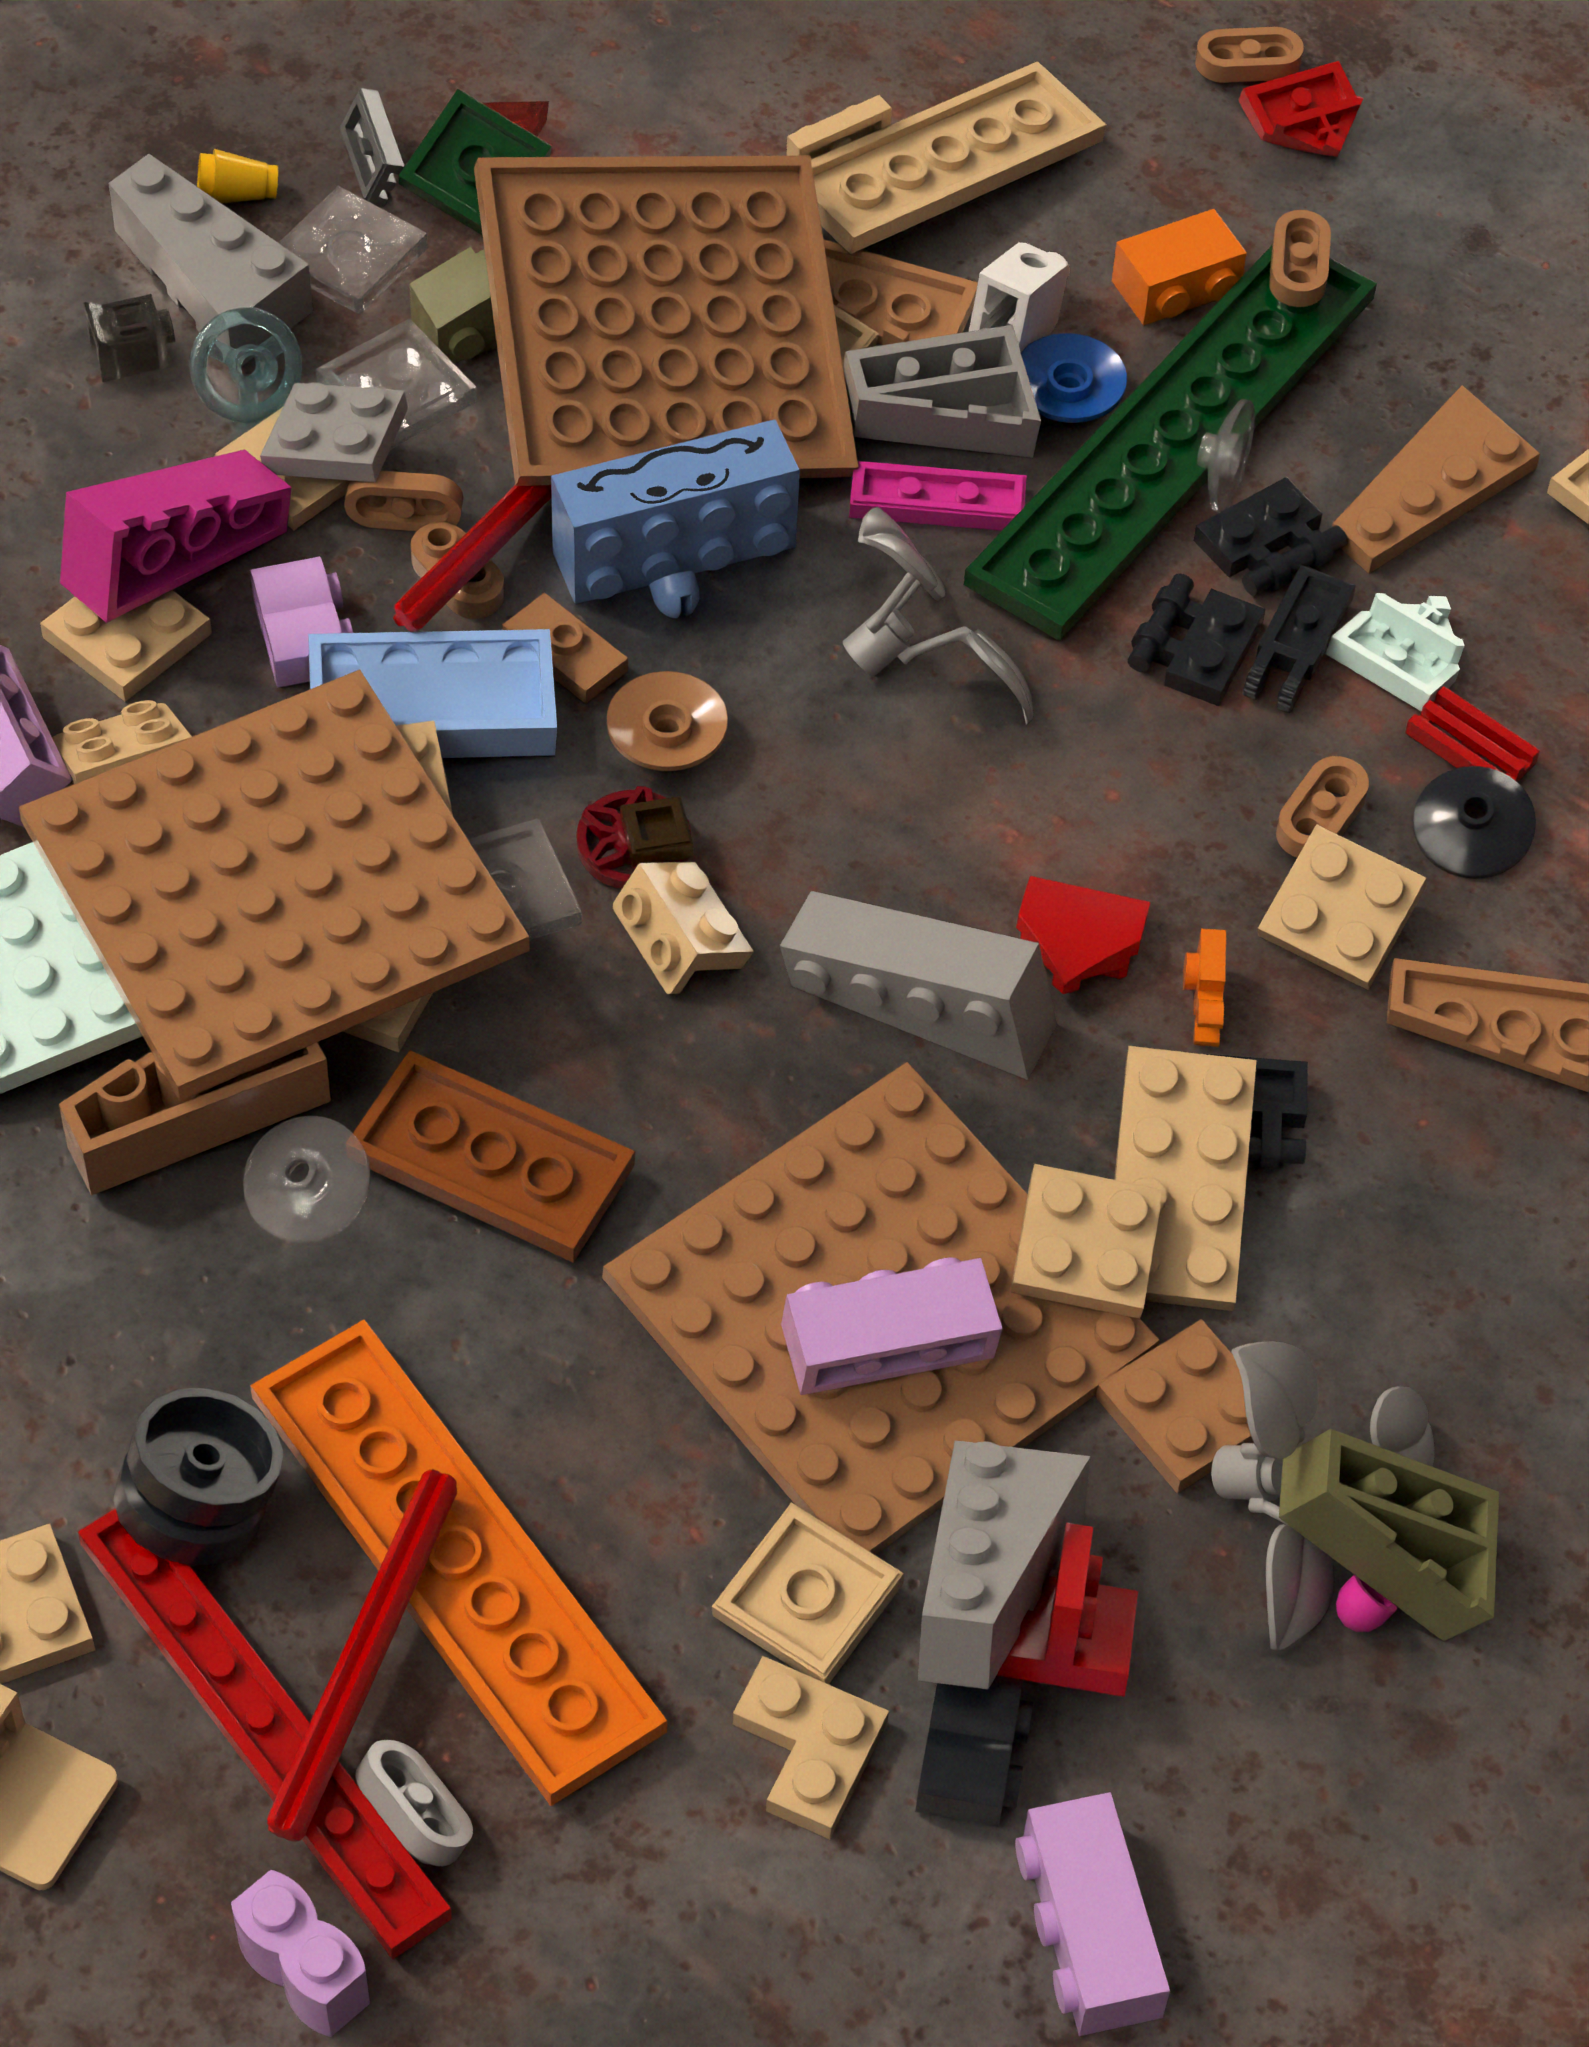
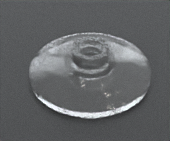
(1228, 454)
(325, 1198)

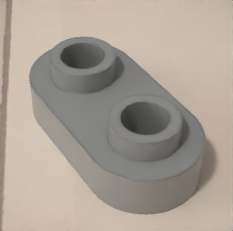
(414, 1803)

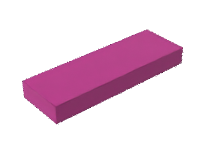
(937, 495)

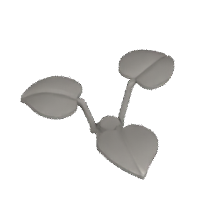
(888, 631)
(1278, 1402)

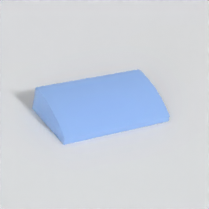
(480, 687)

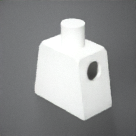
(1021, 290)

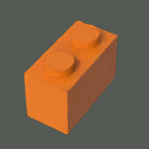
(1178, 266)

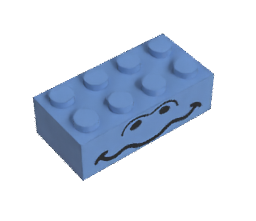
(674, 511)

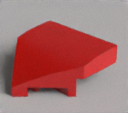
(1304, 109)
(1081, 930)

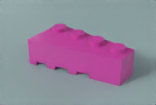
(166, 527)

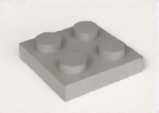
(334, 432)

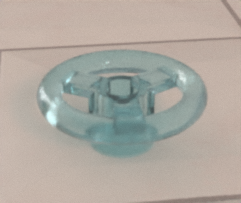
(266, 365)

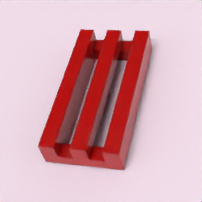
(1477, 734)

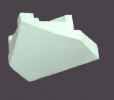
(1401, 647)

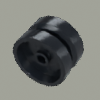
(198, 1476)

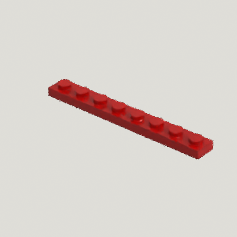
(266, 1733)

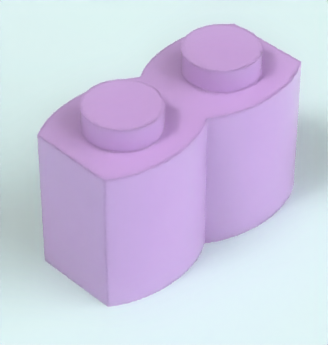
(290, 604)
(295, 1950)

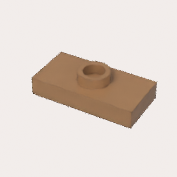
(580, 656)

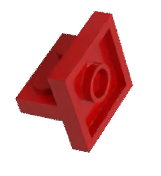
(1079, 1628)

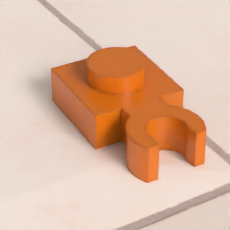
(1206, 976)

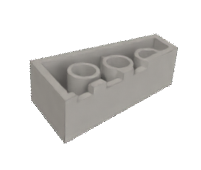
(206, 252)
(926, 977)
(993, 1553)

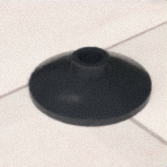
(1471, 845)

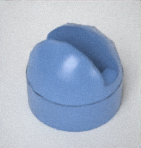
(676, 594)

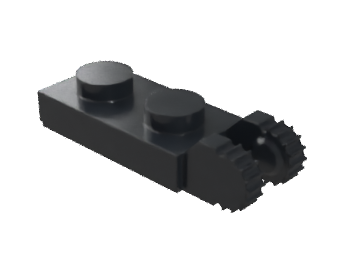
(1299, 633)

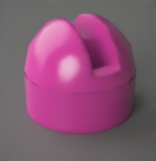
(1362, 1606)

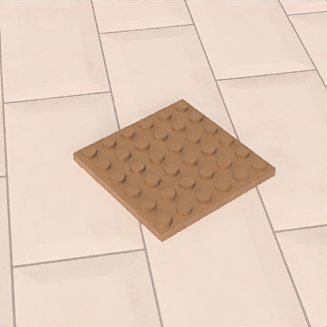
(660, 307)
(272, 883)
(856, 1194)

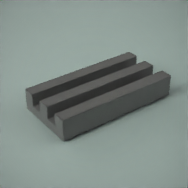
(371, 146)

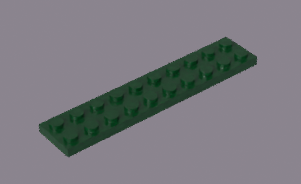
(1145, 455)

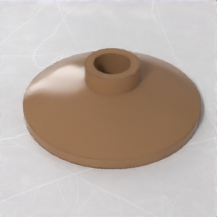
(671, 704)

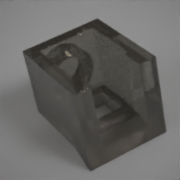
(129, 336)

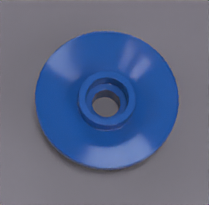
(1074, 377)

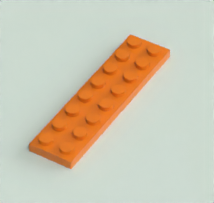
(486, 1589)

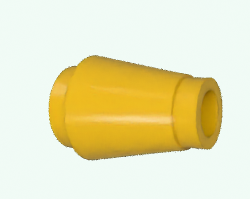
(235, 177)

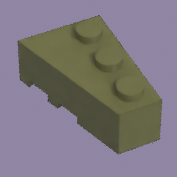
(456, 306)
(1397, 1527)

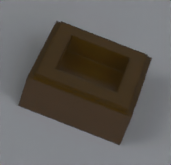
(656, 831)

